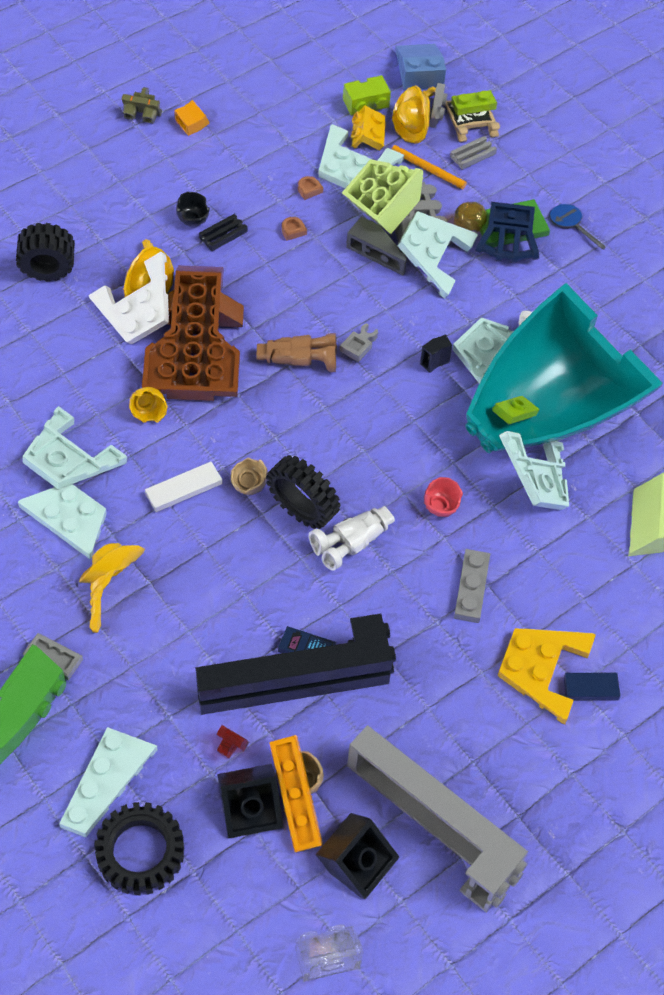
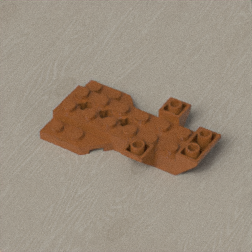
(196, 308)

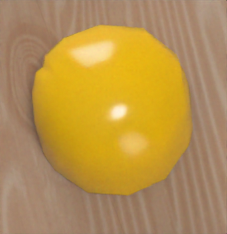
(148, 404)

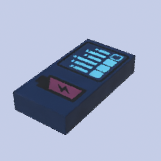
(299, 640)

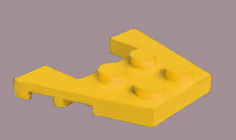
(532, 660)

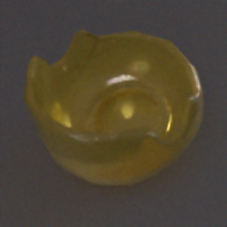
(470, 216)

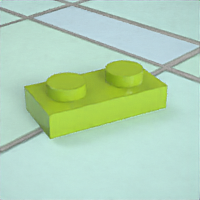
(474, 102)

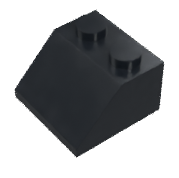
(250, 800)
(358, 855)

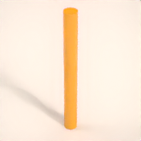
(431, 168)

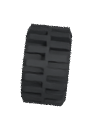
(45, 252)

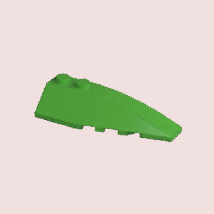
(27, 697)

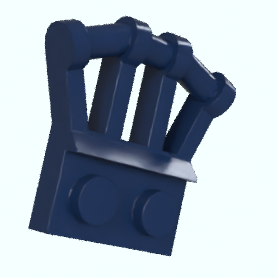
(513, 220)

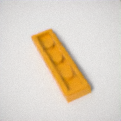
(296, 793)

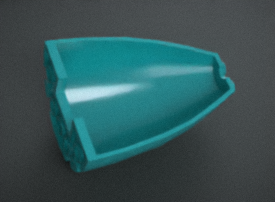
(562, 370)

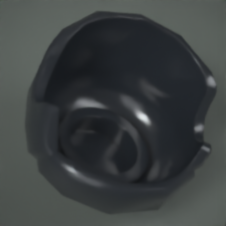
(192, 208)

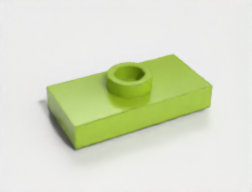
(515, 409)

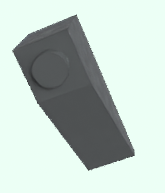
(375, 244)

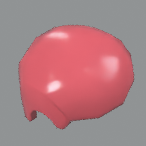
(443, 497)

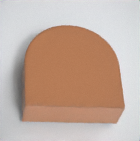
(309, 187)
(293, 228)

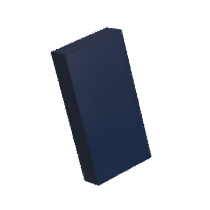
(592, 686)

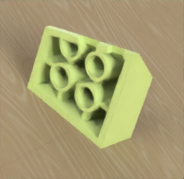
(385, 192)
(648, 518)

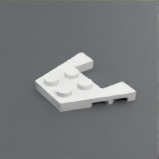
(143, 309)

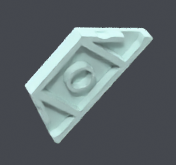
(68, 515)

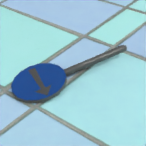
(568, 217)

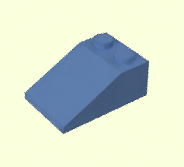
(420, 65)

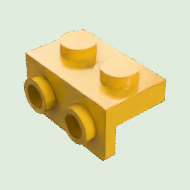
(368, 128)

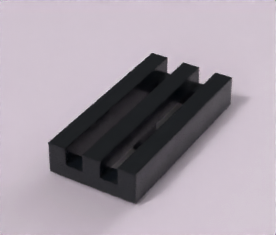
(220, 230)

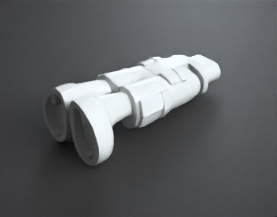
(353, 533)

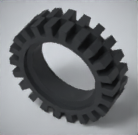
(294, 472)
(129, 818)

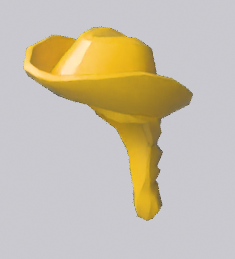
(412, 114)
(137, 274)
(106, 563)

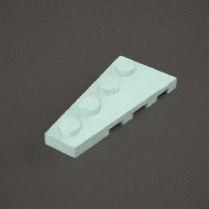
(108, 773)

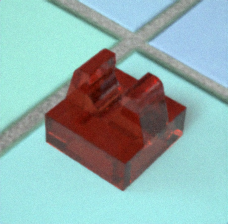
(230, 742)

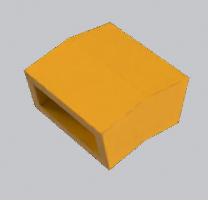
(191, 118)

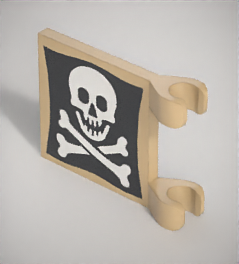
(473, 120)

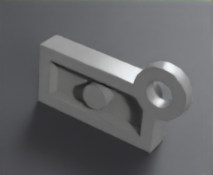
(439, 100)

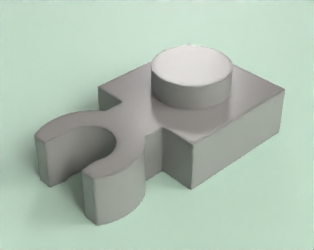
(358, 345)

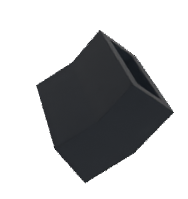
(436, 353)

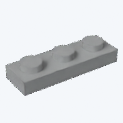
(472, 586)

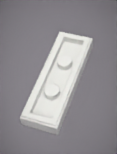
(183, 486)

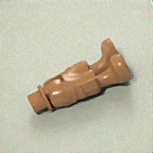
(299, 350)

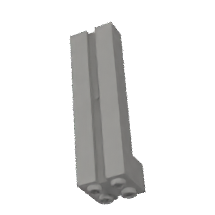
(493, 855)

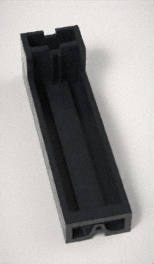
(302, 673)

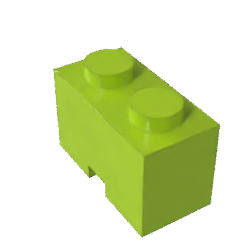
(372, 94)

